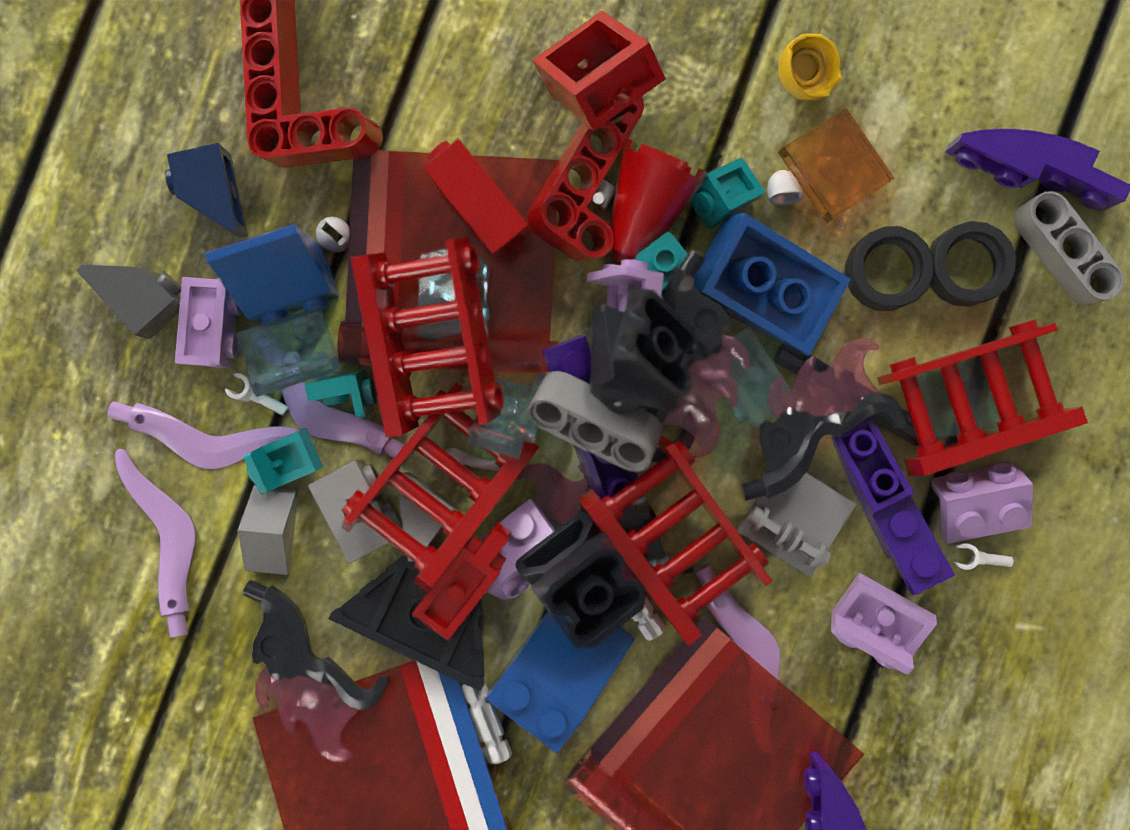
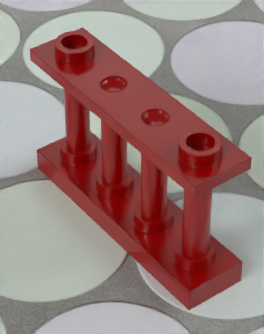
(394, 365)
(1011, 428)
(456, 525)
(634, 544)

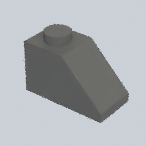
(136, 295)

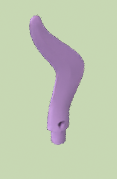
(336, 424)
(191, 444)
(176, 541)
(742, 626)

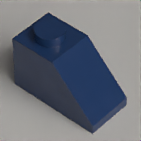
(208, 184)

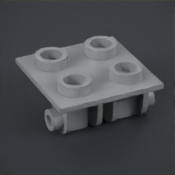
(798, 523)

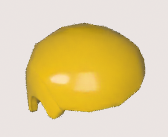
(809, 67)

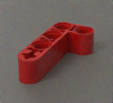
(571, 202)

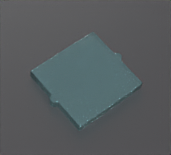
(939, 405)

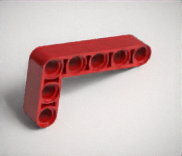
(284, 117)

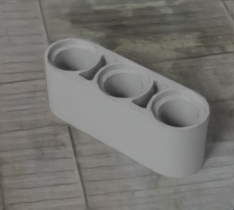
(1088, 253)
(573, 414)

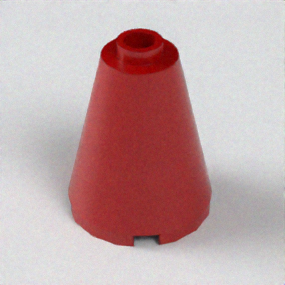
(648, 197)

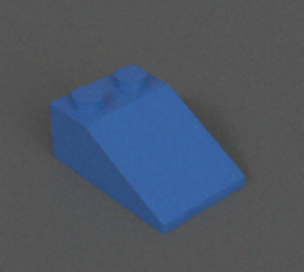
(275, 274)
(770, 282)
(553, 683)

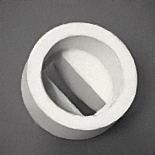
(783, 188)
(327, 241)

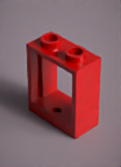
(594, 96)
(476, 198)

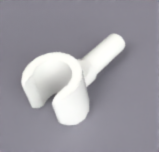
(604, 194)
(248, 395)
(473, 461)
(982, 558)

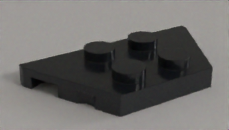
(385, 615)

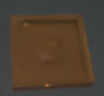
(836, 165)

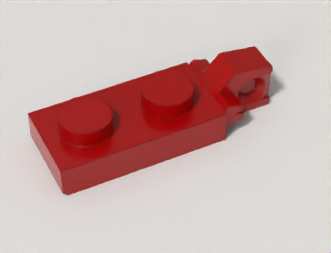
(463, 582)

